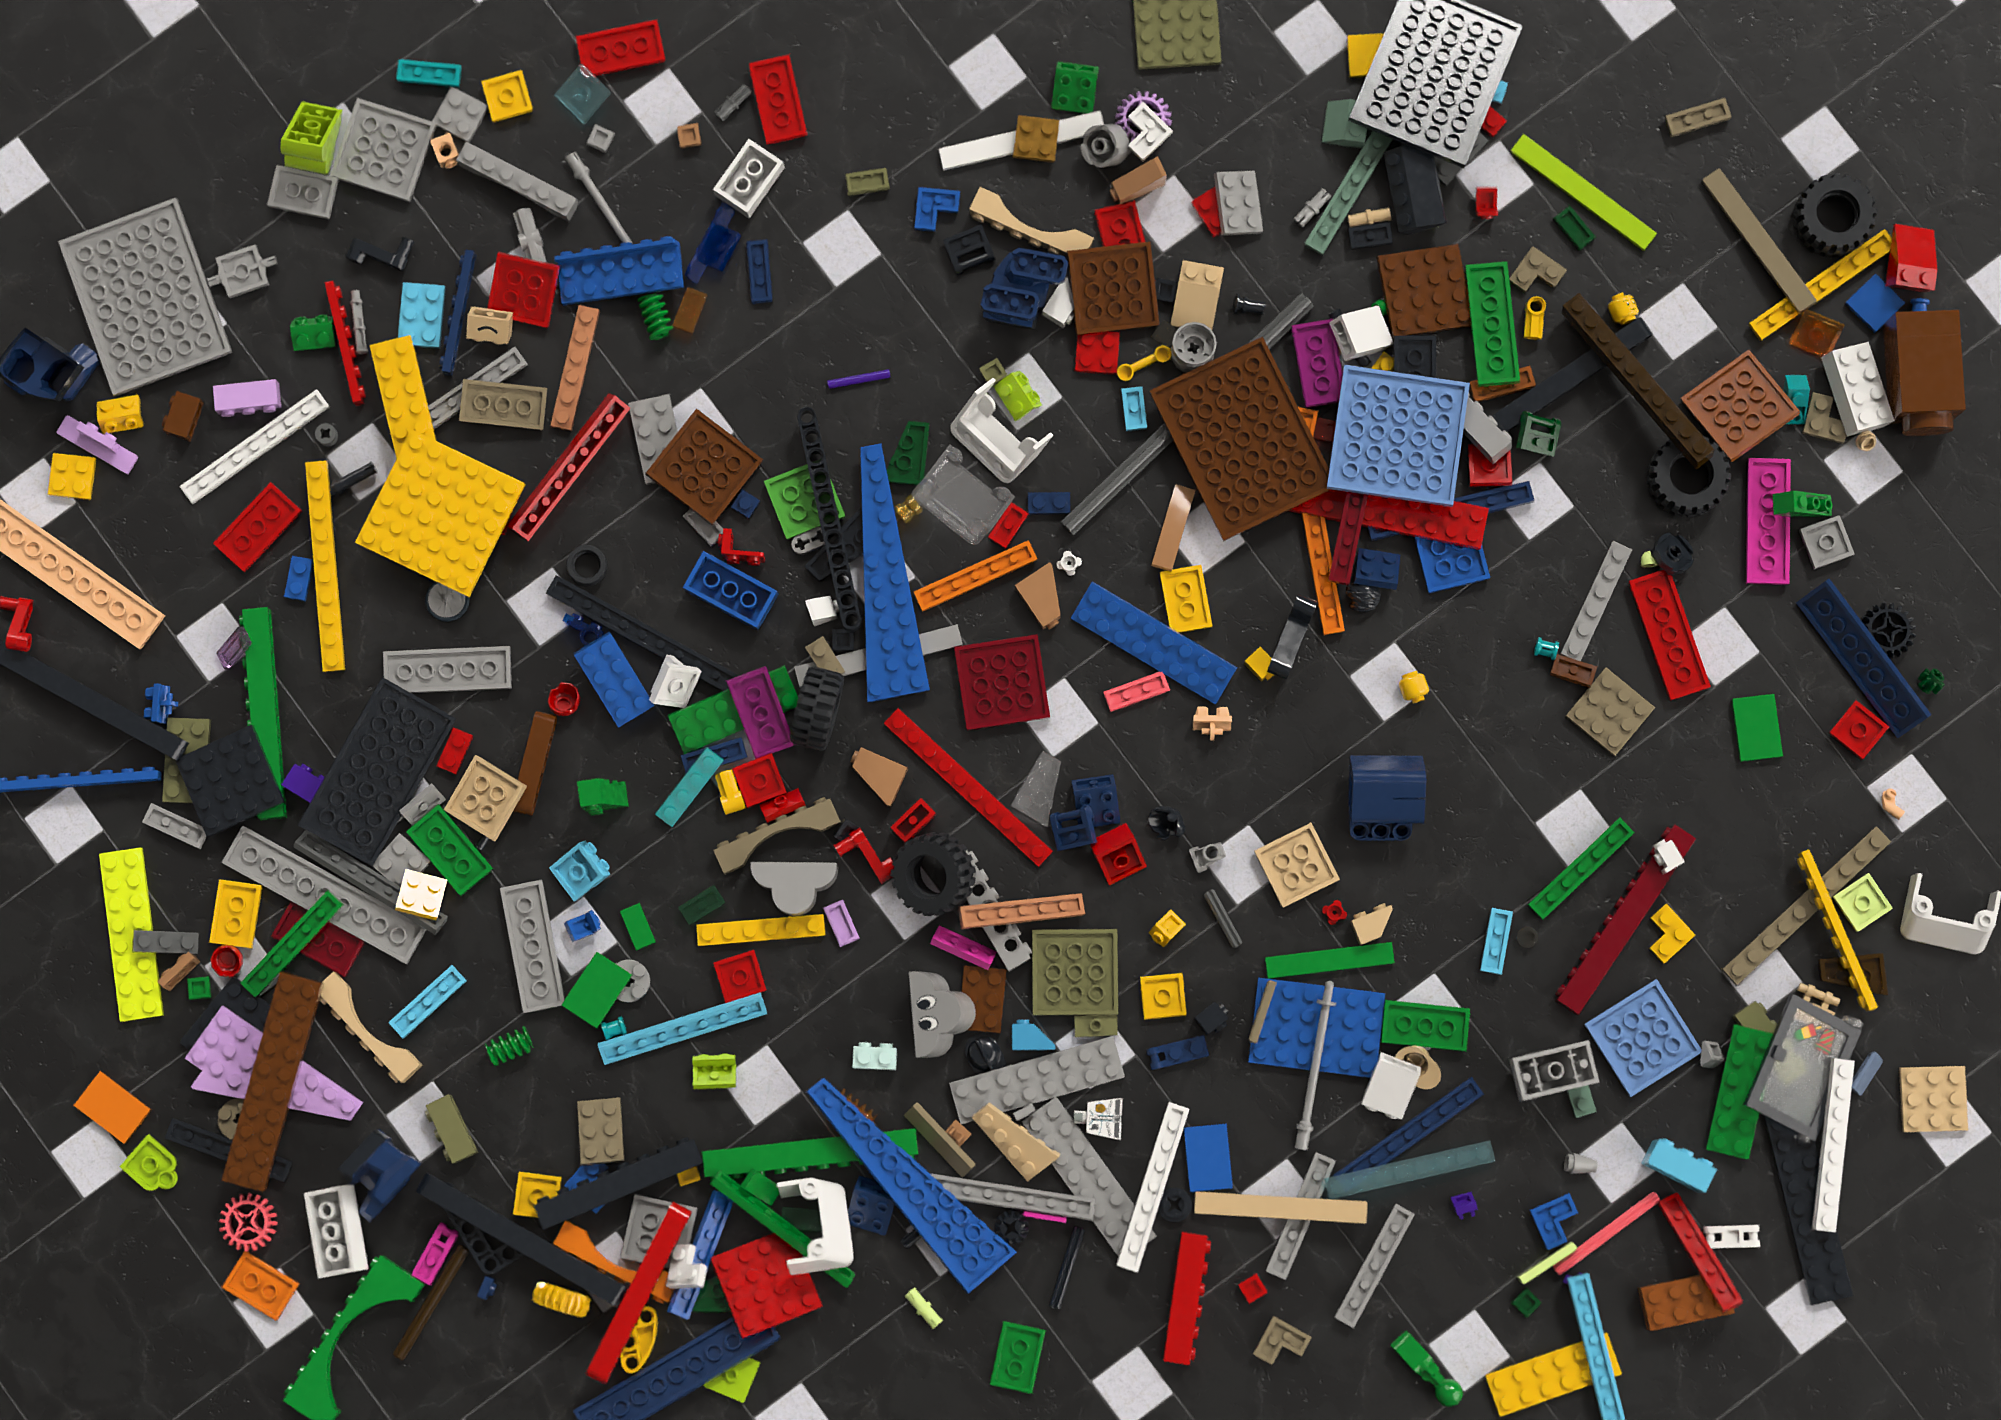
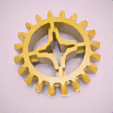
(561, 1299)

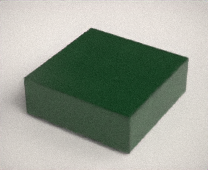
(1526, 1302)

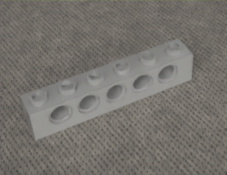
(1011, 959)

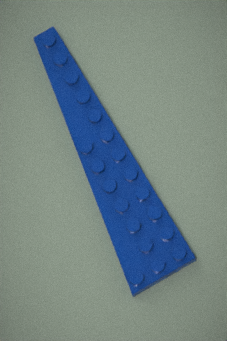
(892, 635)
(946, 1225)

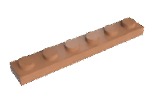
(575, 368)
(1021, 911)

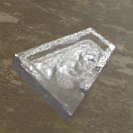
(1038, 789)

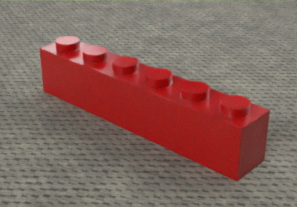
(1185, 1298)

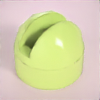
(1647, 560)

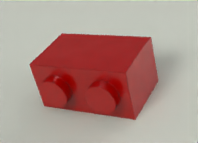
(913, 821)

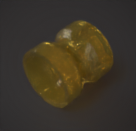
(904, 512)

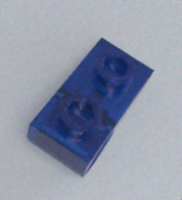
(576, 622)

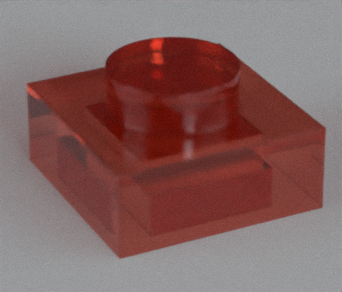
(1324, 430)

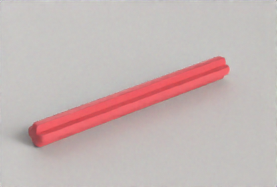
(1606, 1233)

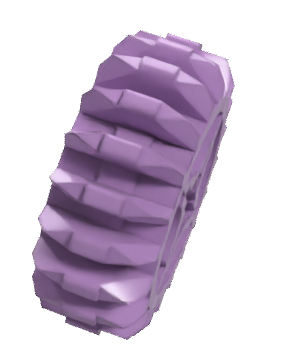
(1127, 106)

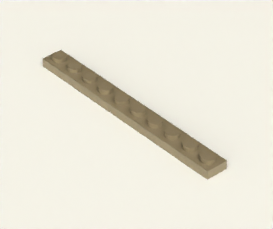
(1805, 906)

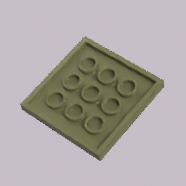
(1176, 33)
(1075, 972)

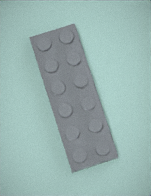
(449, 669)
(532, 946)

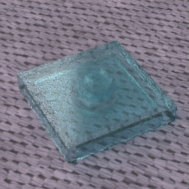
(582, 93)

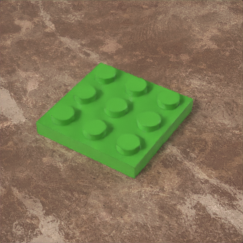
(795, 501)

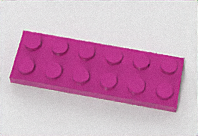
(1767, 533)

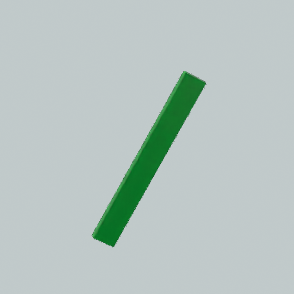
(773, 1222)

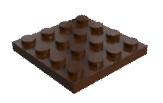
(1113, 287)
(1424, 290)
(704, 467)

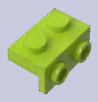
(1017, 395)
(714, 1071)

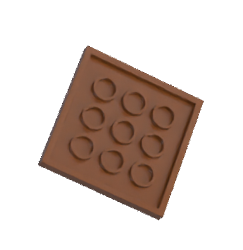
(1740, 405)

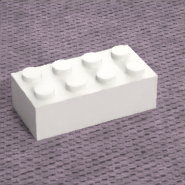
(1857, 389)
(336, 1231)

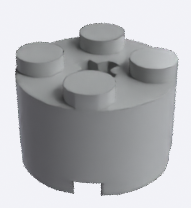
(1105, 145)

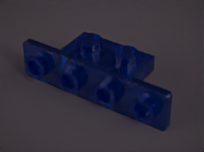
(716, 245)

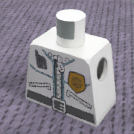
(1102, 1118)

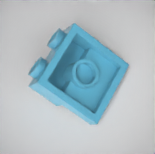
(580, 870)

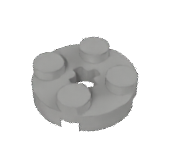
(642, 981)

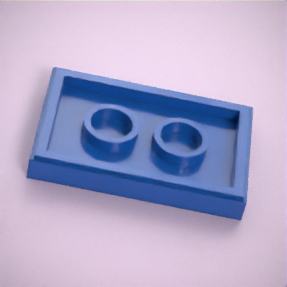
(1208, 1157)

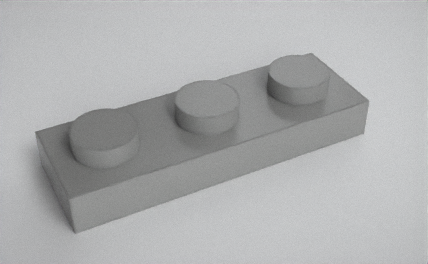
(175, 825)

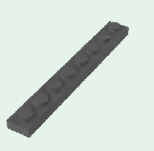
(360, 876)

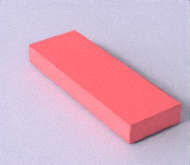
(1136, 691)

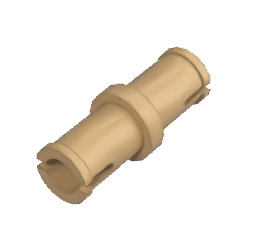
(1369, 217)

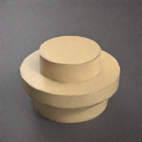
(1865, 441)

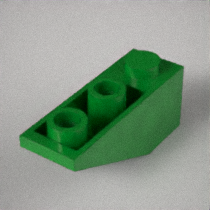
(1802, 504)

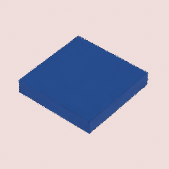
(1875, 303)

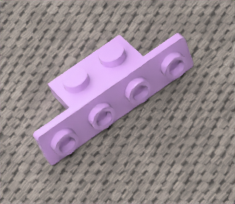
(100, 445)

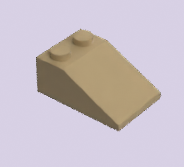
(1197, 294)

